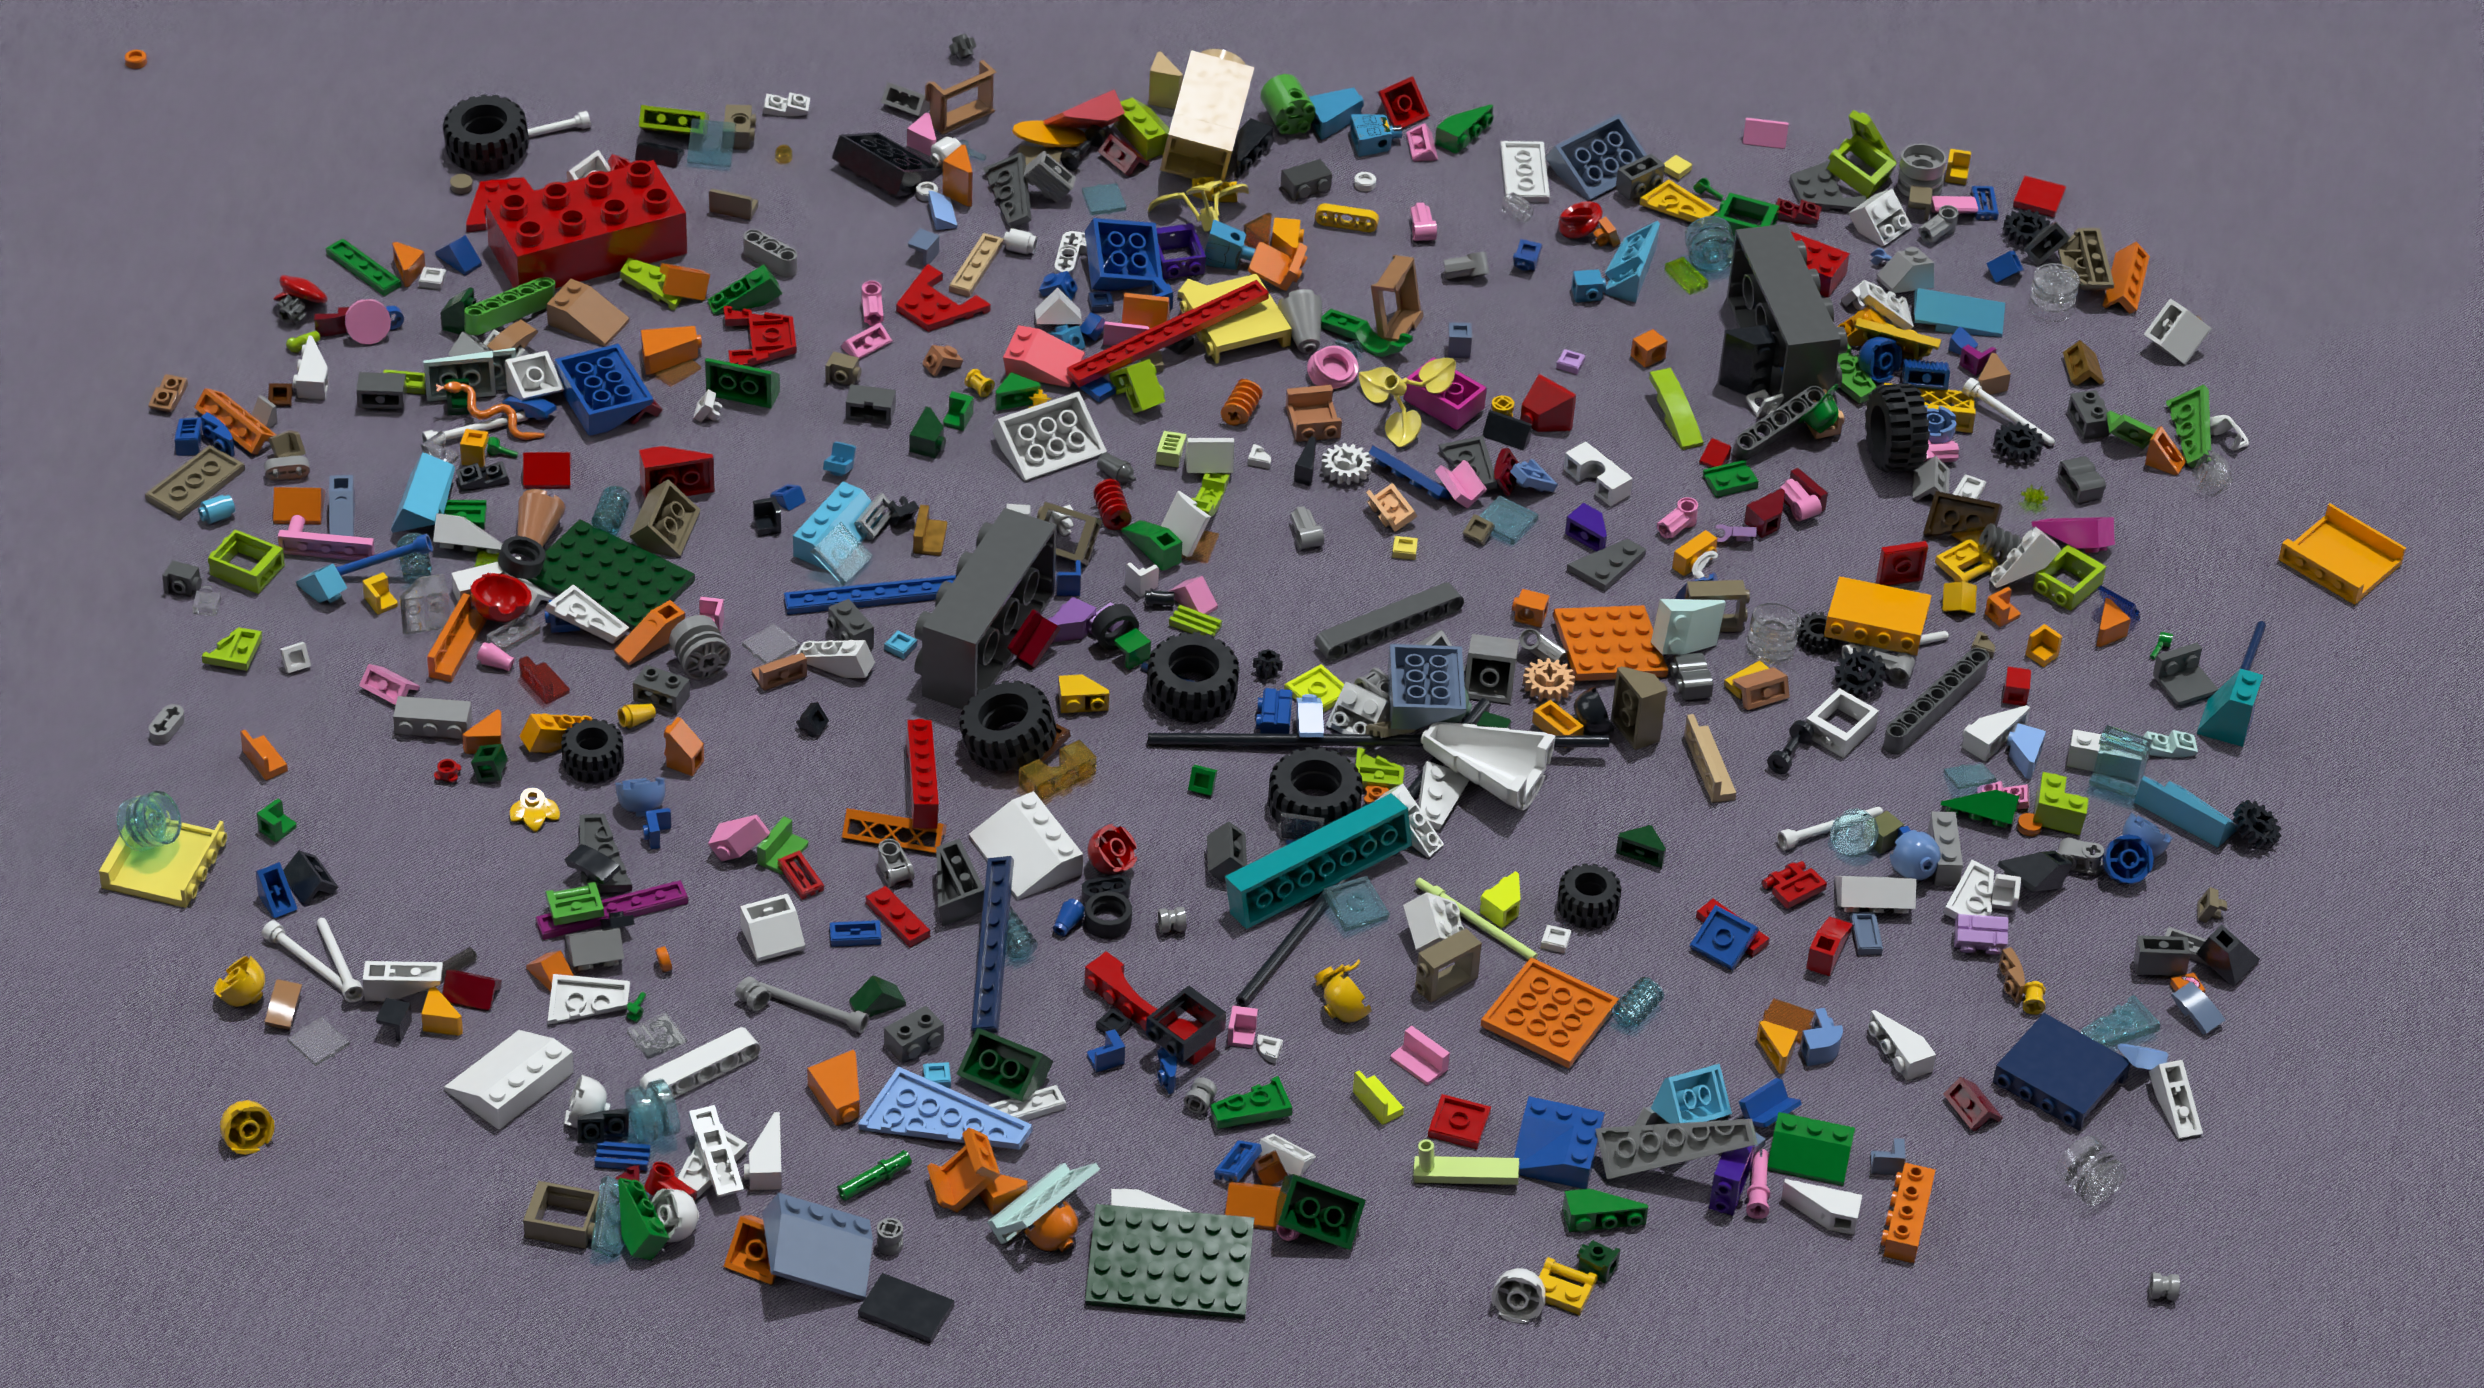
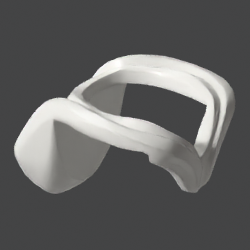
(2223, 423)

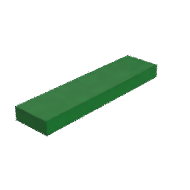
(363, 267)

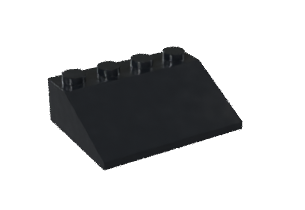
(883, 162)

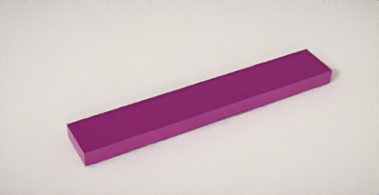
(632, 903)

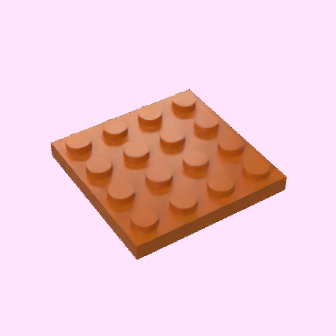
(1606, 639)
(1549, 1012)

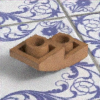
(513, 336)
(169, 393)
(2015, 979)
(283, 1004)

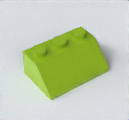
(1142, 128)

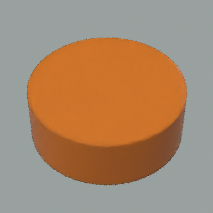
(135, 59)
(2026, 825)
(663, 959)

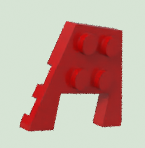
(492, 191)
(931, 308)
(770, 336)

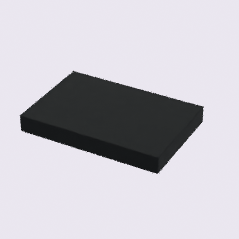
(906, 1308)

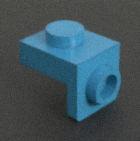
(1069, 334)
(841, 459)

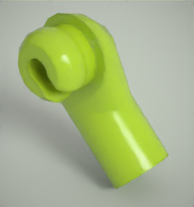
(295, 344)

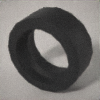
(526, 547)
(1107, 618)
(1107, 928)

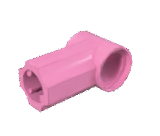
(1422, 225)
(872, 302)
(1944, 451)
(1801, 503)
(1682, 517)

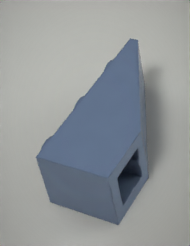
(341, 505)

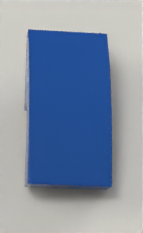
(532, 407)
(216, 430)
(1167, 1071)

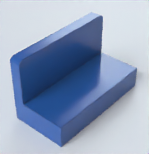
(1766, 1102)

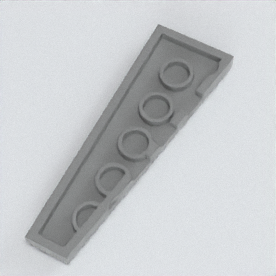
(1648, 1147)

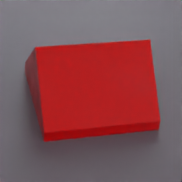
(547, 470)

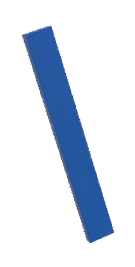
(865, 595)

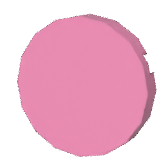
(367, 321)

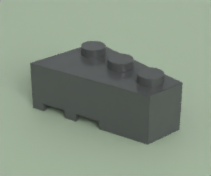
(958, 883)

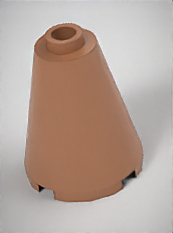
(538, 515)

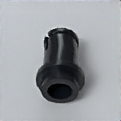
(1159, 598)

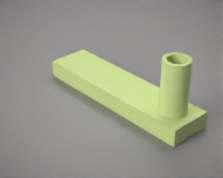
(1463, 1169)

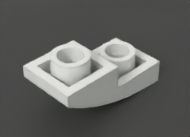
(793, 106)

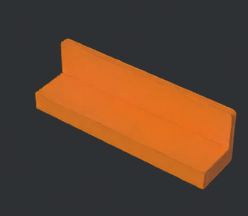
(2128, 277)

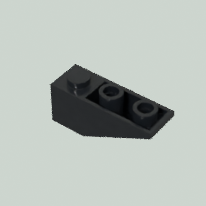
(1253, 141)

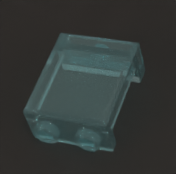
(2120, 762)

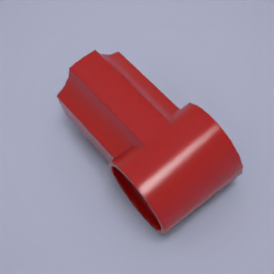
(662, 1177)

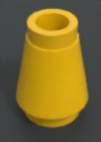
(635, 714)

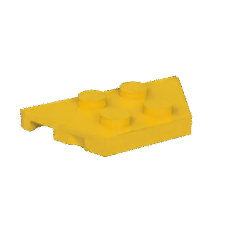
(1912, 344)

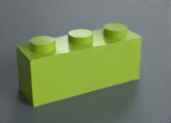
(668, 119)

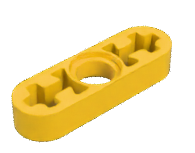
(1355, 213)

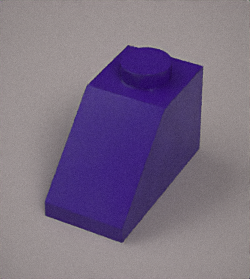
(1587, 527)

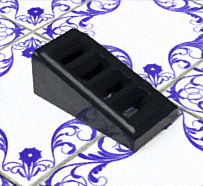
(1305, 463)

